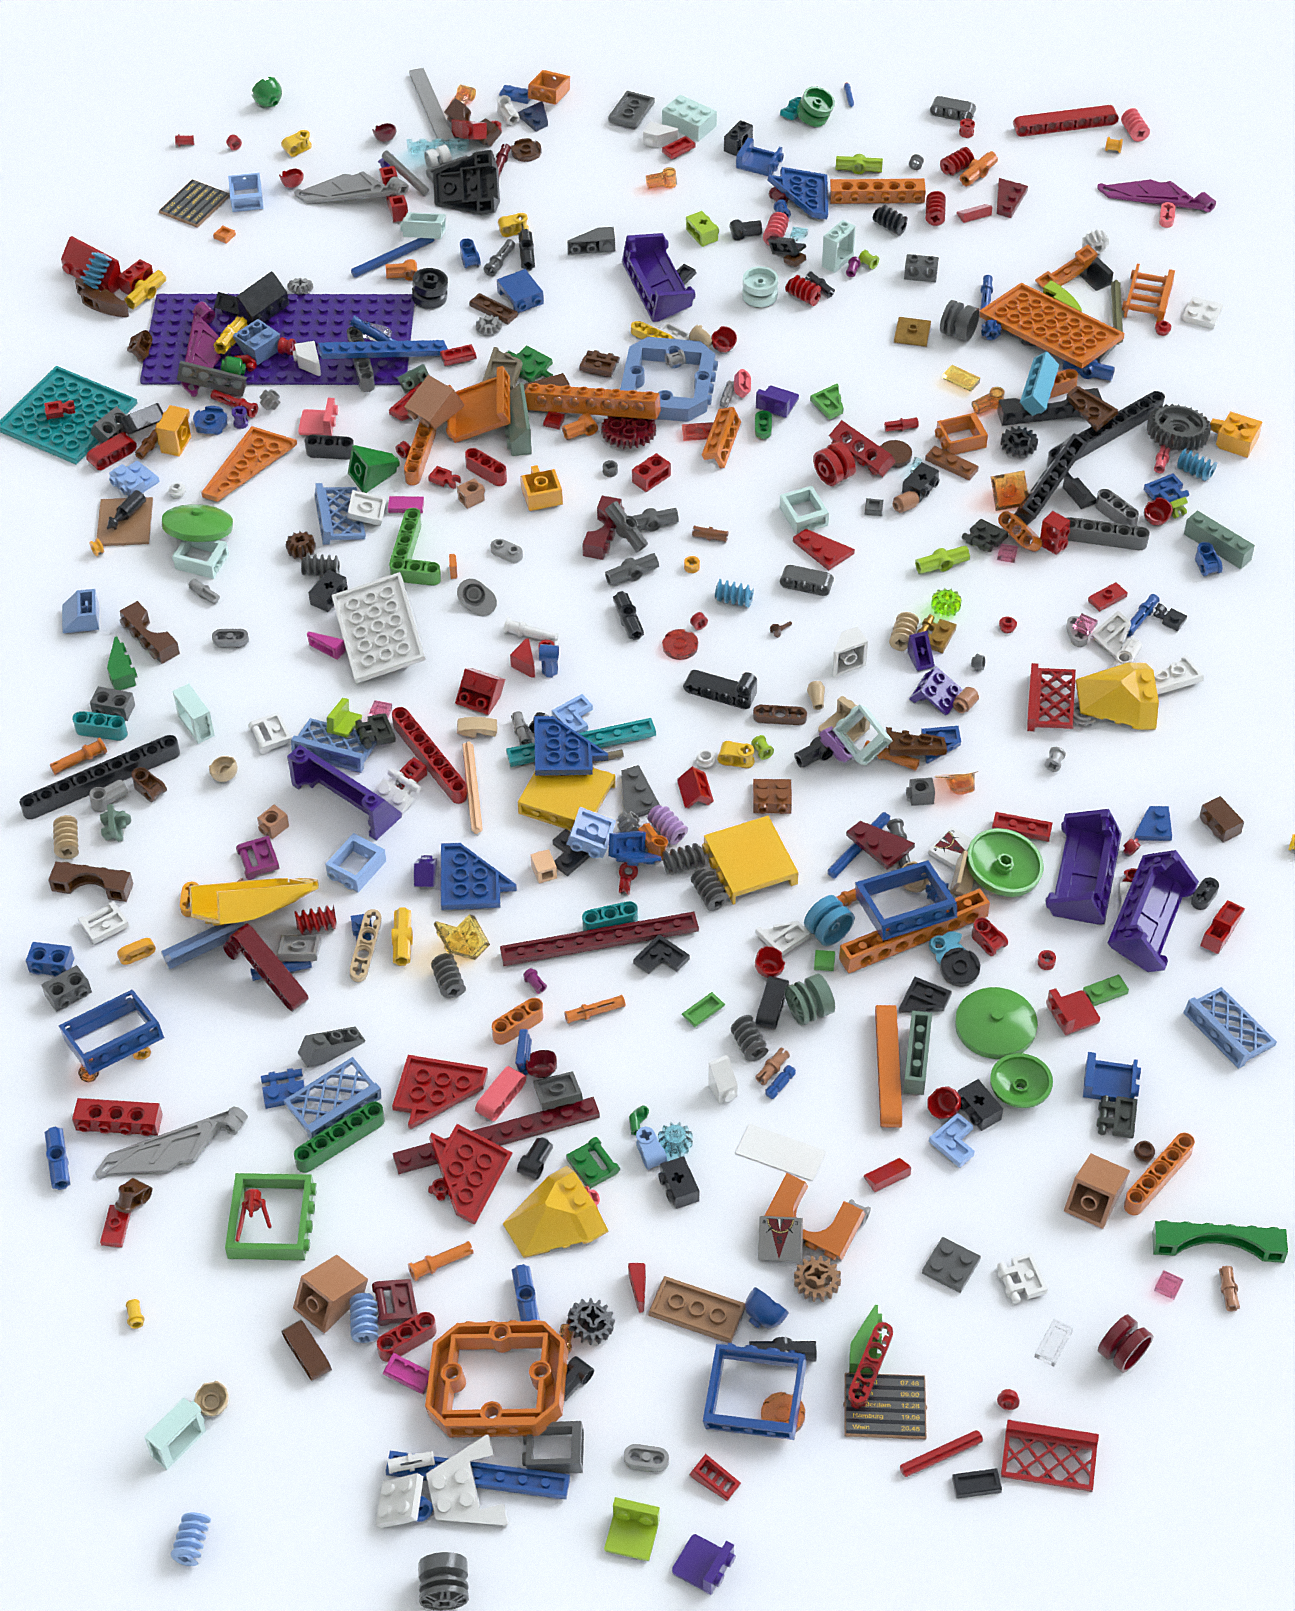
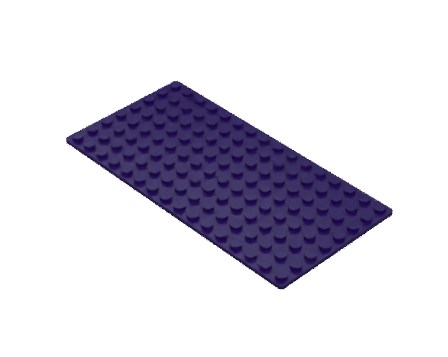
(305, 319)

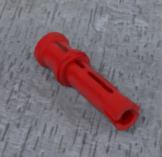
(219, 396)

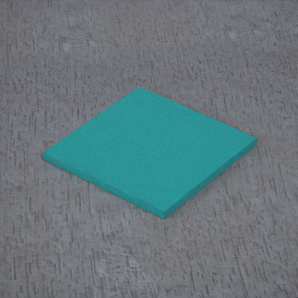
(67, 435)

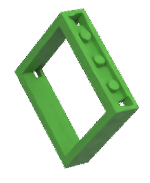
(271, 1251)

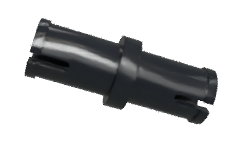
(825, 288)

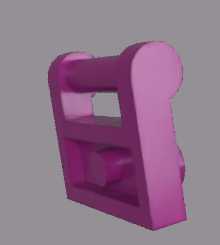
(263, 854)

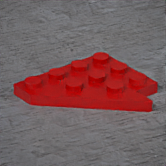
(434, 1086)
(469, 1169)

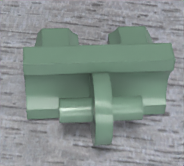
(413, 378)
(116, 823)

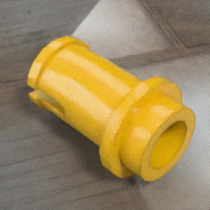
(135, 1318)

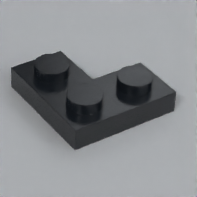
(570, 859)
(660, 951)

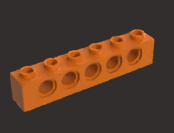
(877, 191)

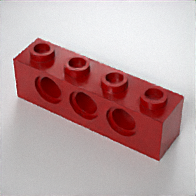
(883, 460)
(127, 1112)

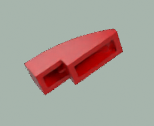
(1222, 927)

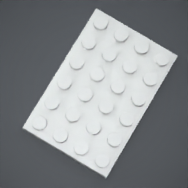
(378, 627)

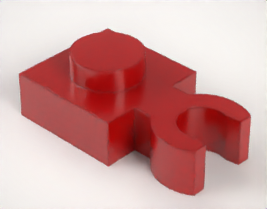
(57, 409)
(444, 476)

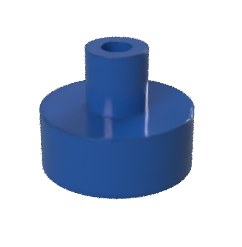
(425, 1509)

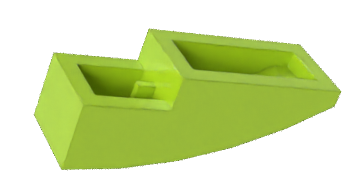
(1059, 293)

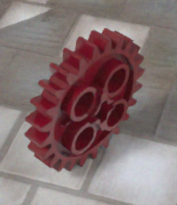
(628, 431)

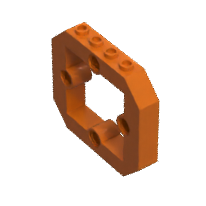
(507, 1421)

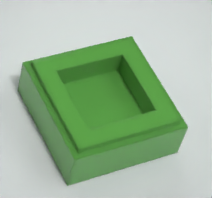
(824, 960)

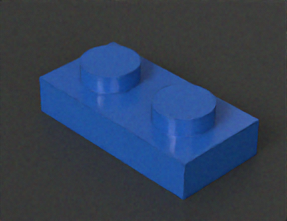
(515, 93)

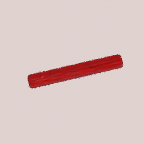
(941, 1453)

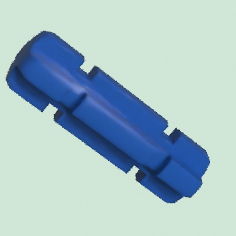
(780, 1082)

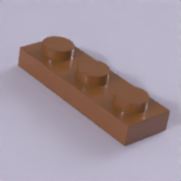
(951, 463)

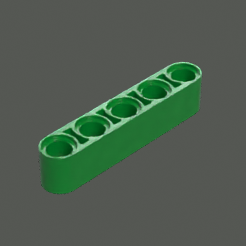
(335, 1145)

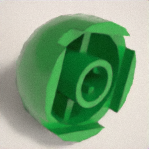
(267, 92)

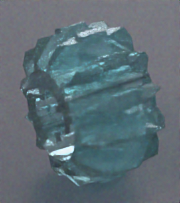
(675, 1139)

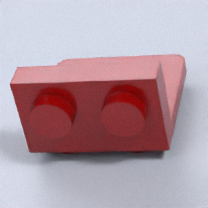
(1072, 1011)

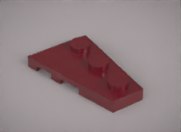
(1009, 197)
(880, 844)

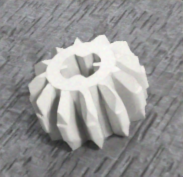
(1097, 240)

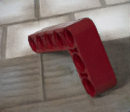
(250, 945)

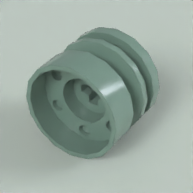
(810, 999)

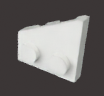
(784, 936)

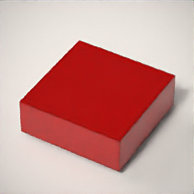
(554, 420)

